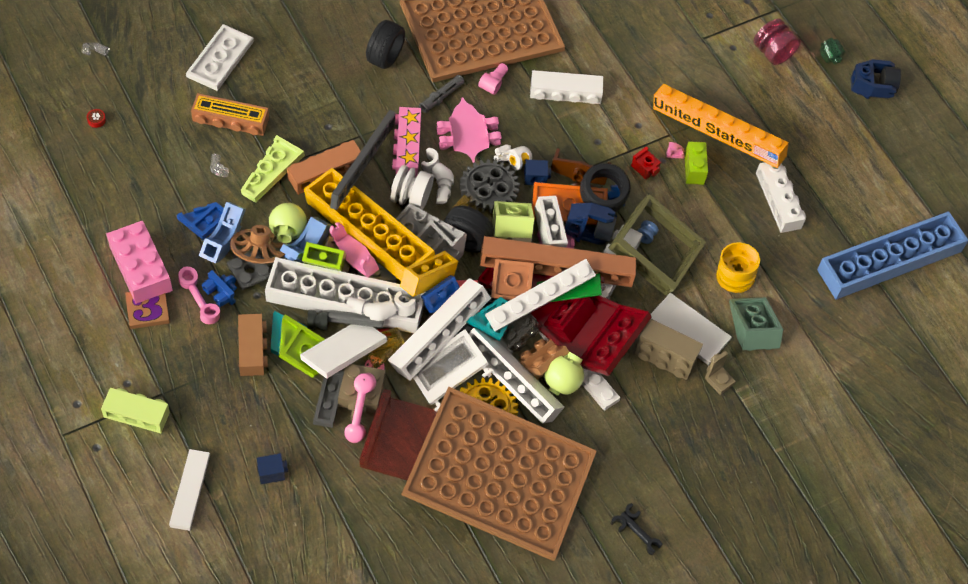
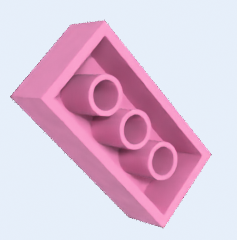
(139, 262)

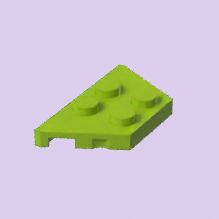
(296, 340)

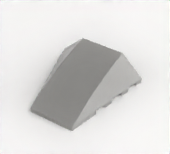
(433, 231)

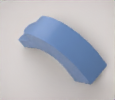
(314, 232)

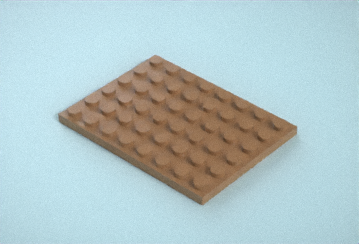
(479, 34)
(500, 473)

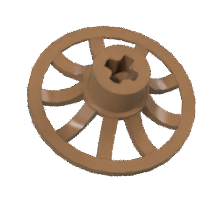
(261, 238)

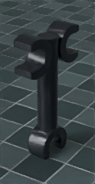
(628, 518)

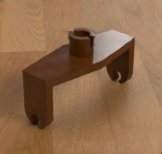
(573, 169)

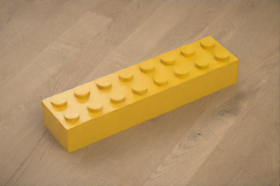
(369, 224)

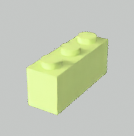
(135, 410)

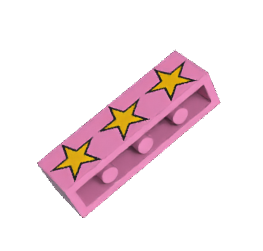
(408, 138)

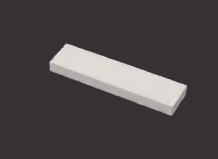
(189, 490)

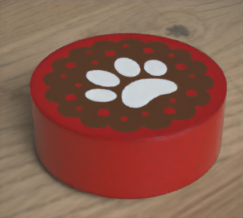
(96, 118)

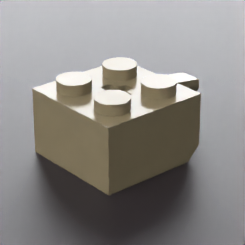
(348, 395)

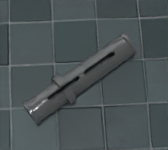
(429, 103)

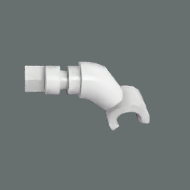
(444, 175)
(383, 310)

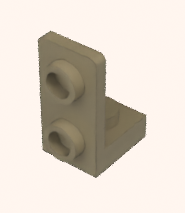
(717, 375)

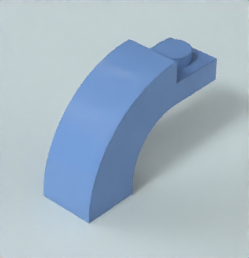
(218, 243)

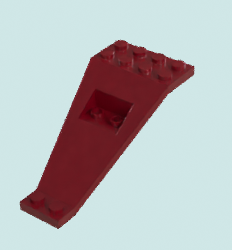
(587, 326)

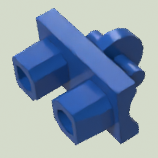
(223, 285)

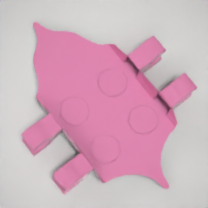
(468, 131)

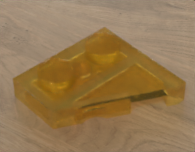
(385, 351)

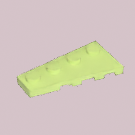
(271, 168)

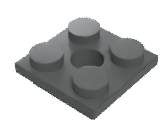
(245, 280)

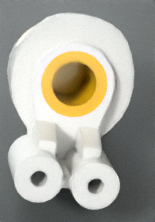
(516, 156)

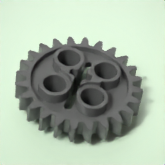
(489, 185)

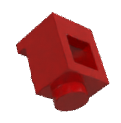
(646, 163)

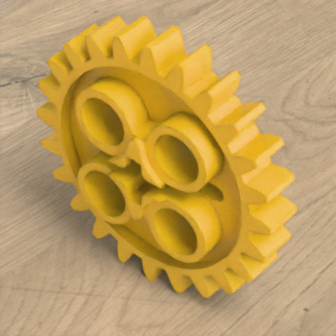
(492, 390)

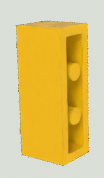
(428, 273)

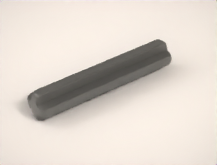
(353, 318)

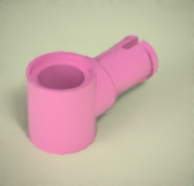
(493, 81)

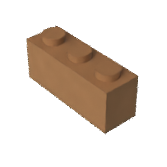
(252, 344)

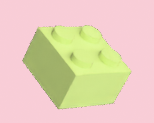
(512, 220)

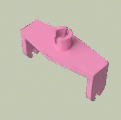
(356, 253)

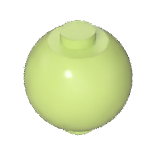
(287, 222)
(565, 374)

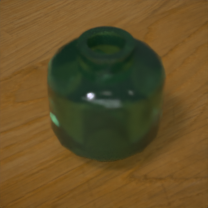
(832, 51)

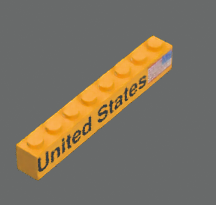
(720, 125)

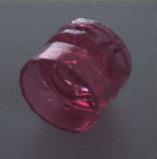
(776, 41)

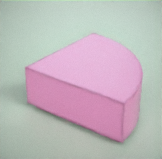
(675, 151)

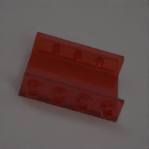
(396, 436)

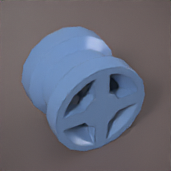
(648, 230)

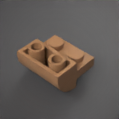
(540, 356)

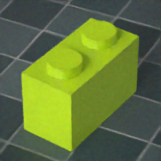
(696, 163)
(324, 256)

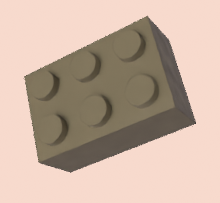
(668, 349)

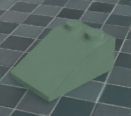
(756, 324)

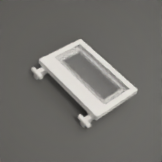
(451, 367)

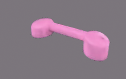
(188, 279)
(356, 432)

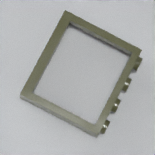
(675, 226)

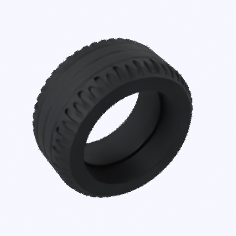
(385, 44)
(608, 171)
(472, 223)

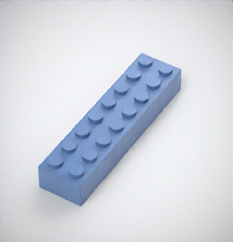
(892, 255)

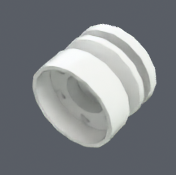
(410, 187)

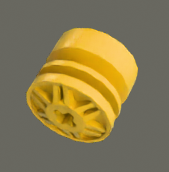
(737, 267)

